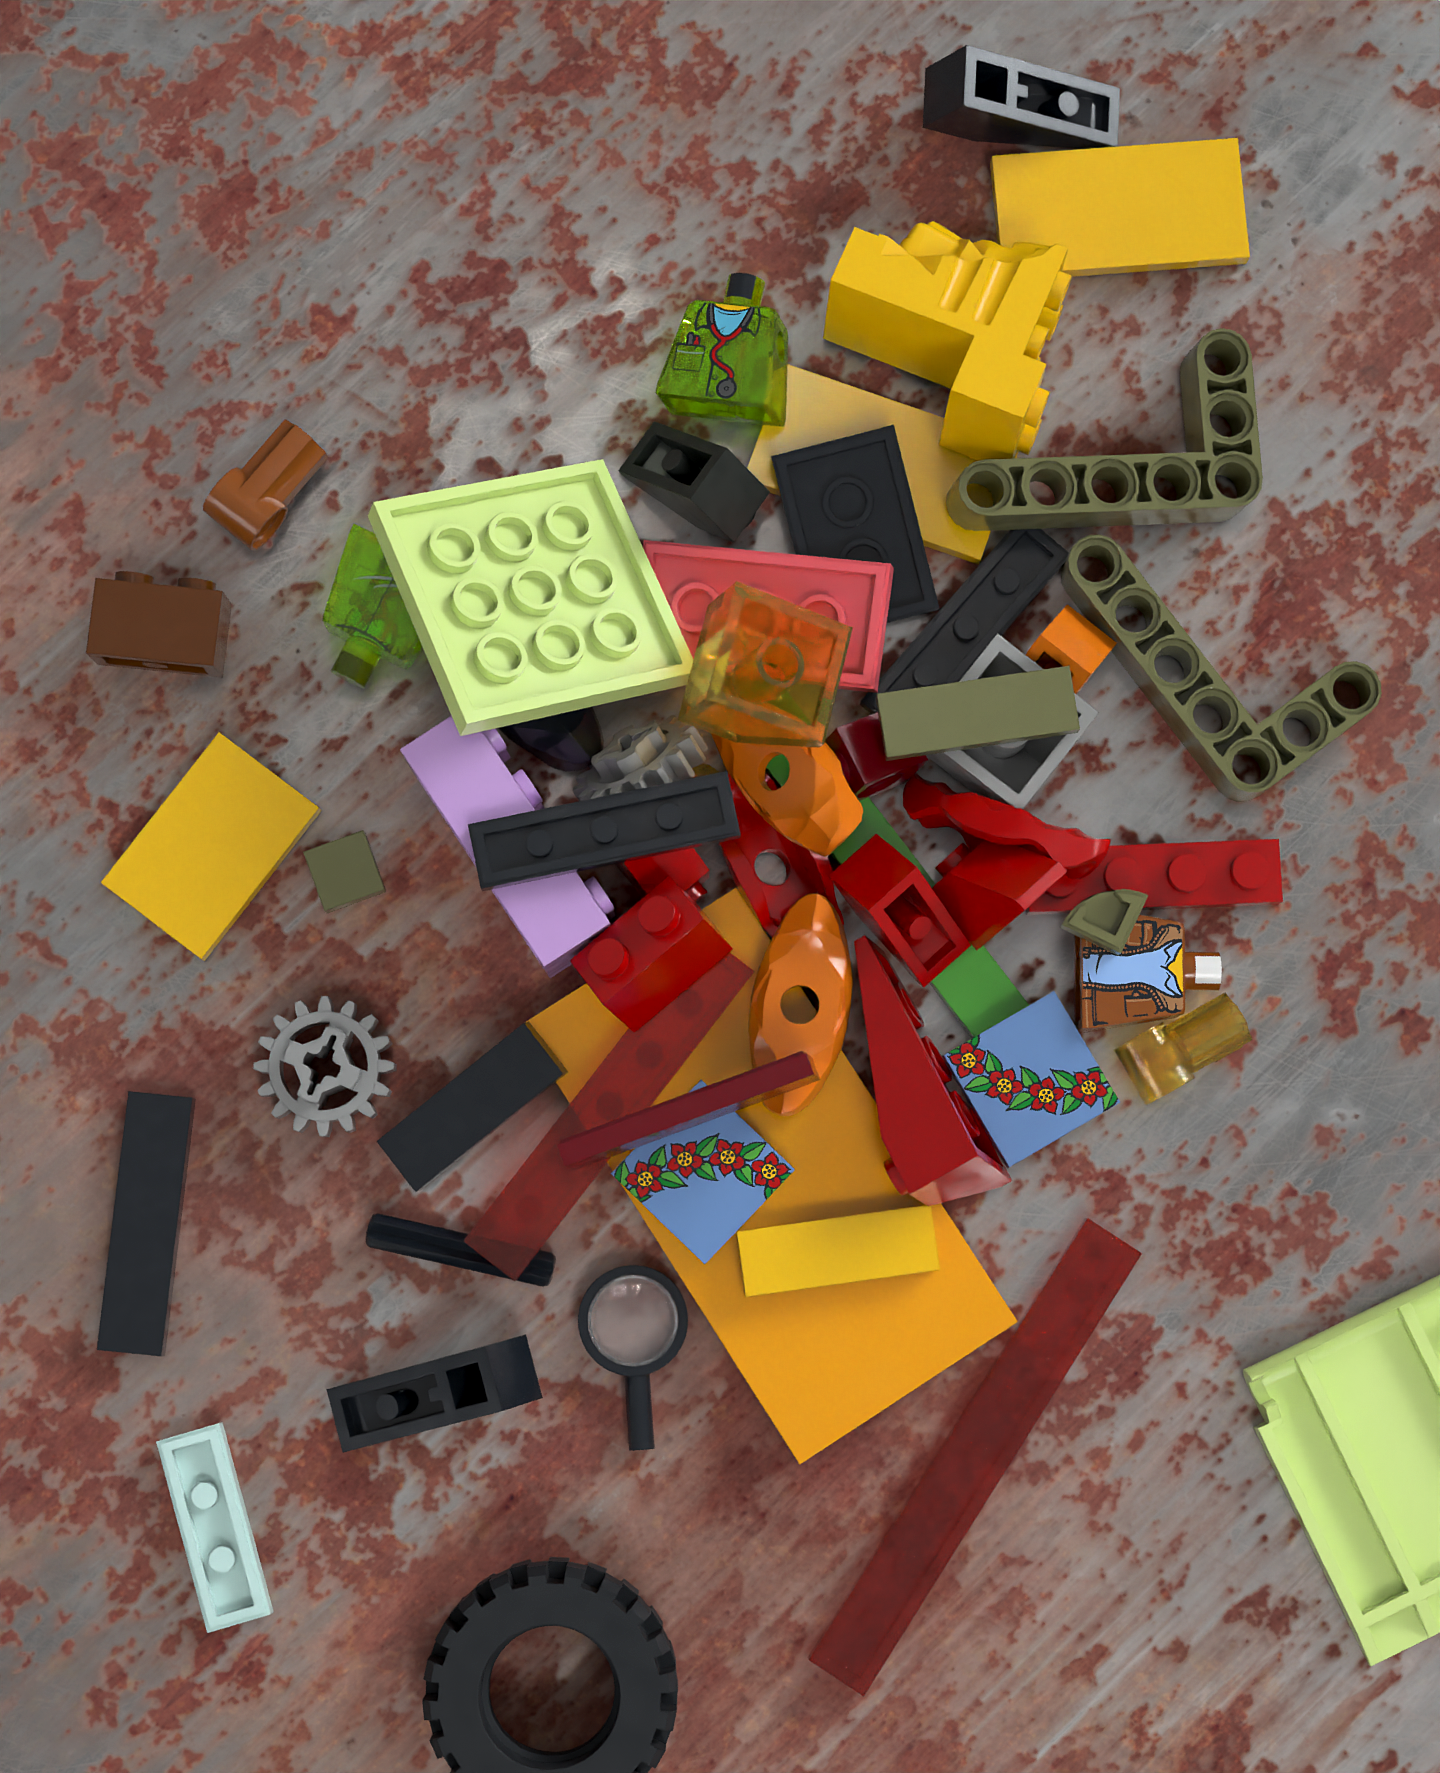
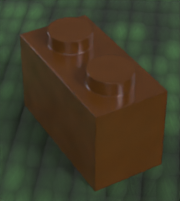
(159, 625)

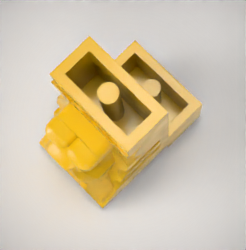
(959, 319)

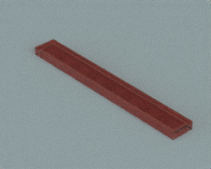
(974, 1457)

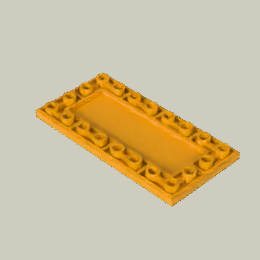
(818, 1353)

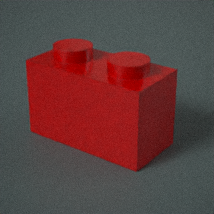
(651, 954)

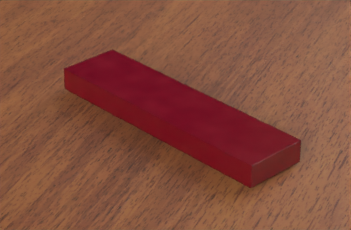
(688, 1110)

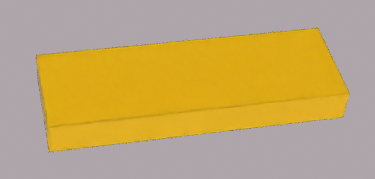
(838, 1250)

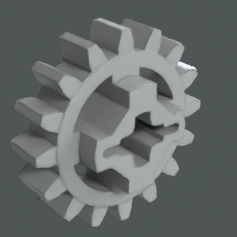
(643, 759)
(313, 1095)

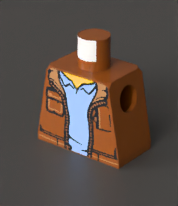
(1142, 981)

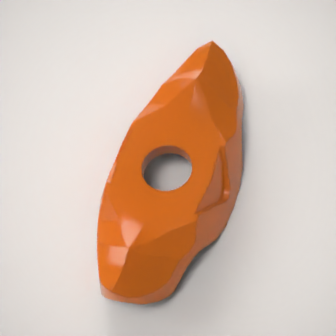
(814, 803)
(810, 953)

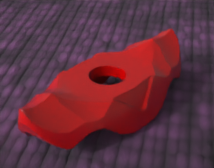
(990, 820)
(805, 870)

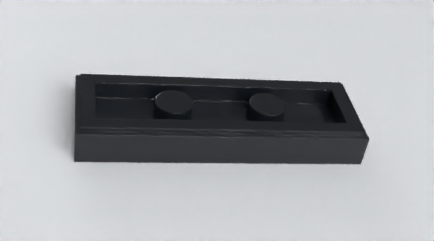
(472, 1106)

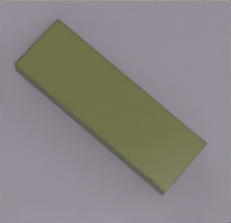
(977, 713)

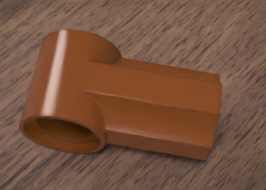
(255, 498)

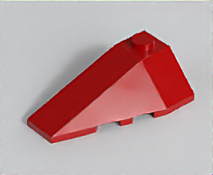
(928, 1131)

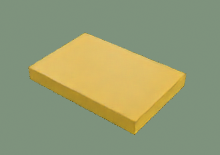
(211, 846)

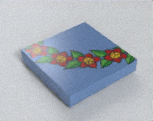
(1030, 1079)
(704, 1180)

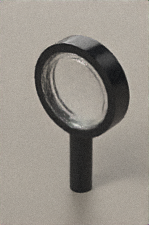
(634, 1326)

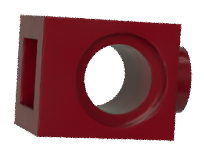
(863, 758)

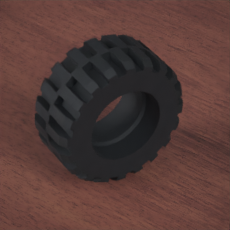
(536, 1597)

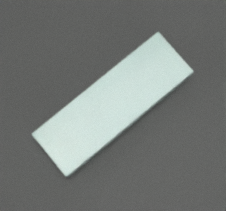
(214, 1527)

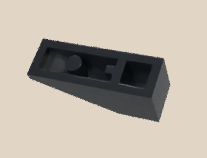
(1017, 102)
(435, 1393)

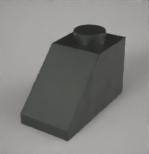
(695, 480)

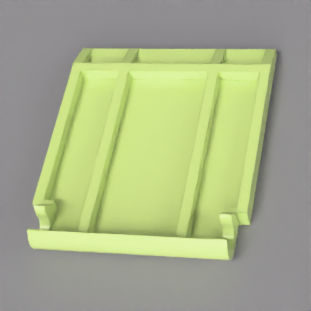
(1360, 1461)

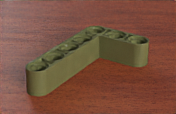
(1134, 474)
(1202, 683)

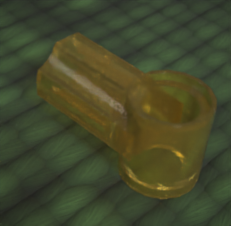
(1170, 1054)

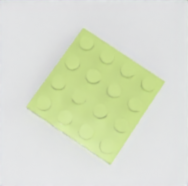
(531, 595)

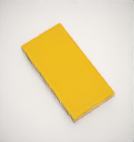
(1126, 205)
(831, 410)

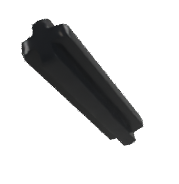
(446, 1248)

